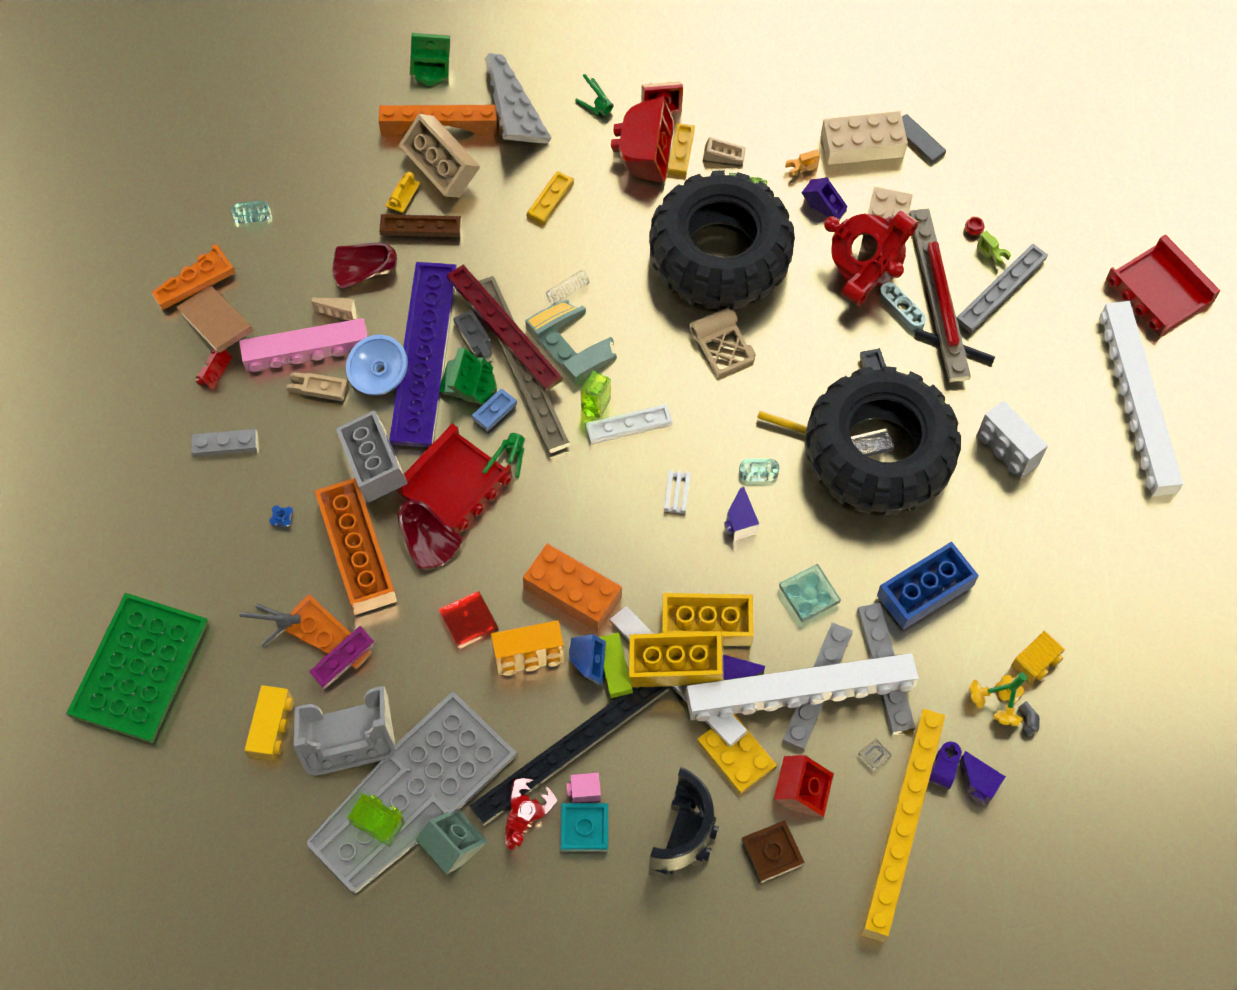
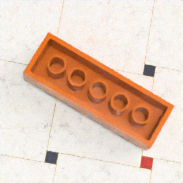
(355, 546)

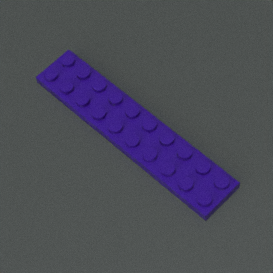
(425, 349)

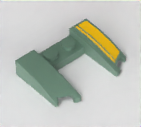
(576, 366)

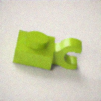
(990, 247)

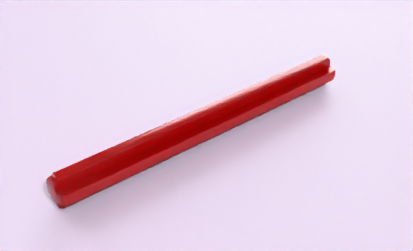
(943, 294)

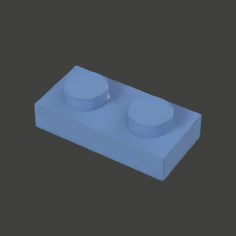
(494, 409)

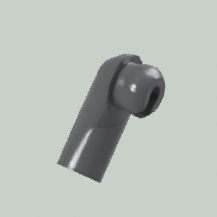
(1033, 718)

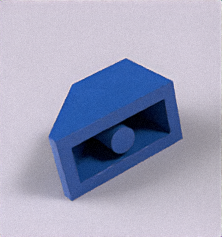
(588, 656)

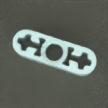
(903, 315)

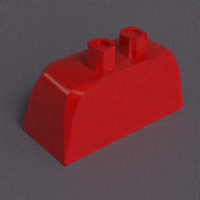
(645, 139)

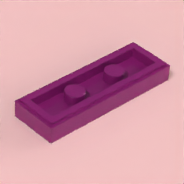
(342, 657)

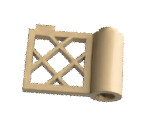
(717, 326)

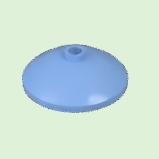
(370, 356)

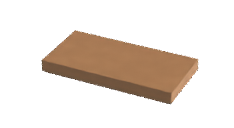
(214, 319)

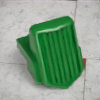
(429, 58)
(468, 378)

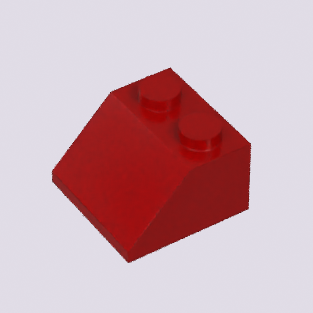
(670, 90)
(803, 785)

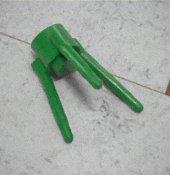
(602, 103)
(513, 446)

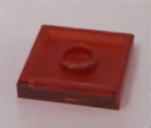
(468, 619)

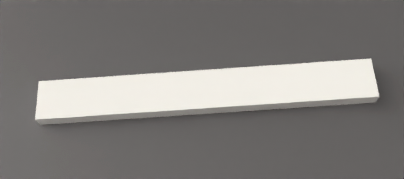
(729, 728)

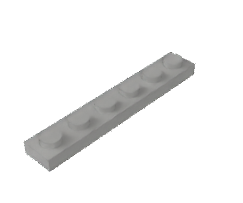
(1001, 288)
(880, 646)
(807, 714)

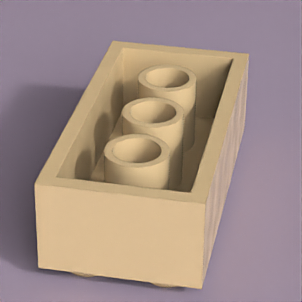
(864, 137)
(439, 155)
(883, 204)

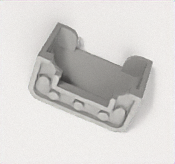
(344, 736)

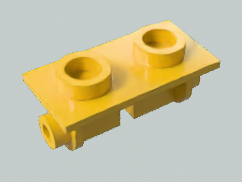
(403, 193)

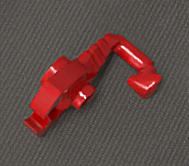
(524, 812)

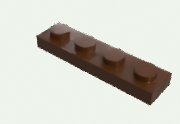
(420, 225)

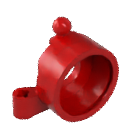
(890, 255)

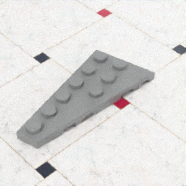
(516, 112)

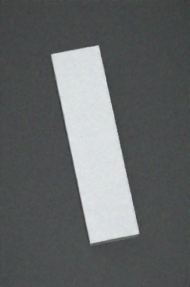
(628, 424)

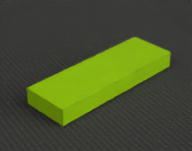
(616, 667)

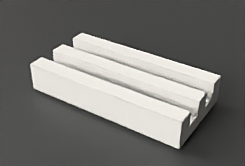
(678, 476)

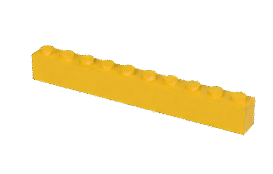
(903, 826)

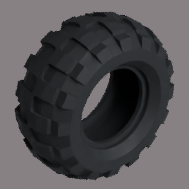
(730, 202)
(889, 397)

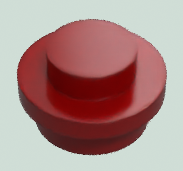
(974, 226)

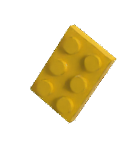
(742, 763)

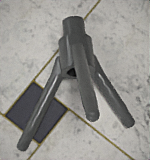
(282, 620)

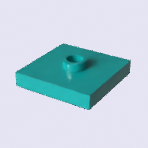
(584, 827)

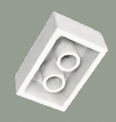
(1012, 439)

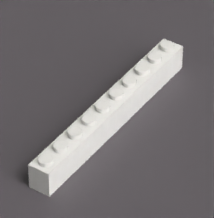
(1141, 399)
(801, 687)

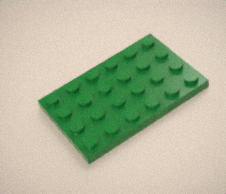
(138, 668)

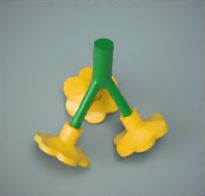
(1008, 689)

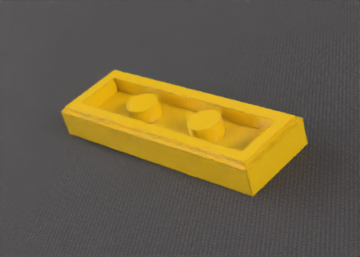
(681, 149)
(550, 197)

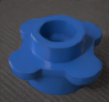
(281, 521)

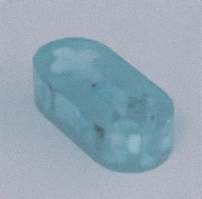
(251, 211)
(759, 469)

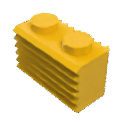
(1038, 657)

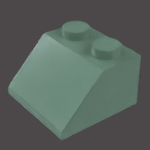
(451, 840)

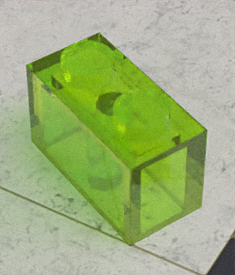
(595, 394)
(376, 819)

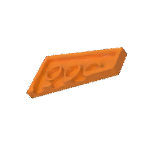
(203, 273)
(320, 628)

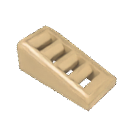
(712, 153)
(335, 307)

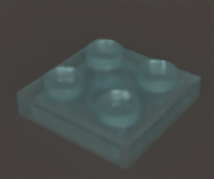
(809, 592)

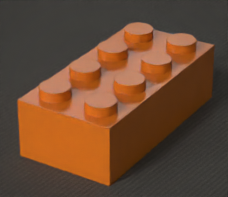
(572, 587)

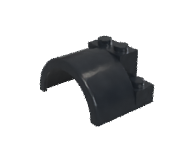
(690, 831)

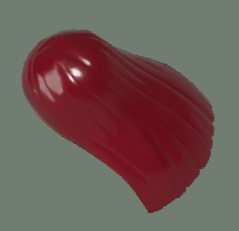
(362, 261)
(426, 535)

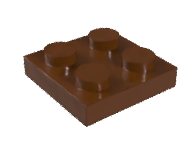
(773, 851)

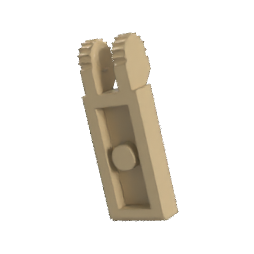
(318, 386)

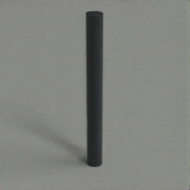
(968, 350)

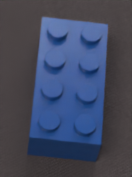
(927, 585)

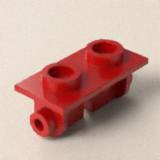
(215, 367)

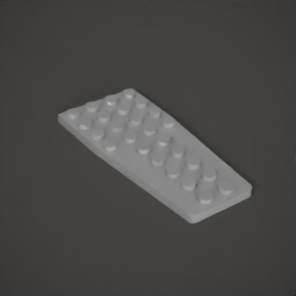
(430, 774)

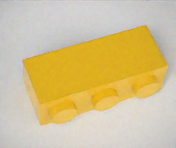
(269, 723)

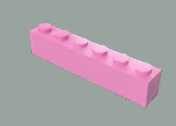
(301, 345)

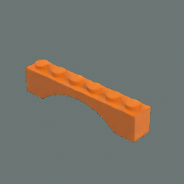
(479, 119)

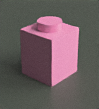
(584, 788)

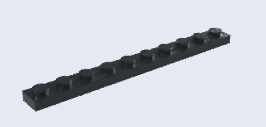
(566, 750)

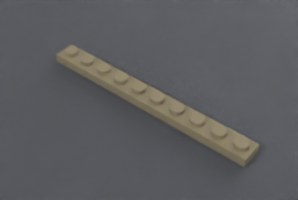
(955, 356)
(535, 396)

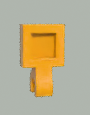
(805, 162)

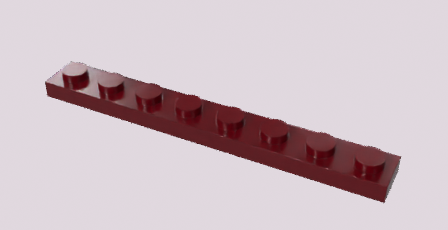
(504, 328)

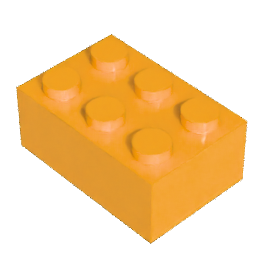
(528, 648)

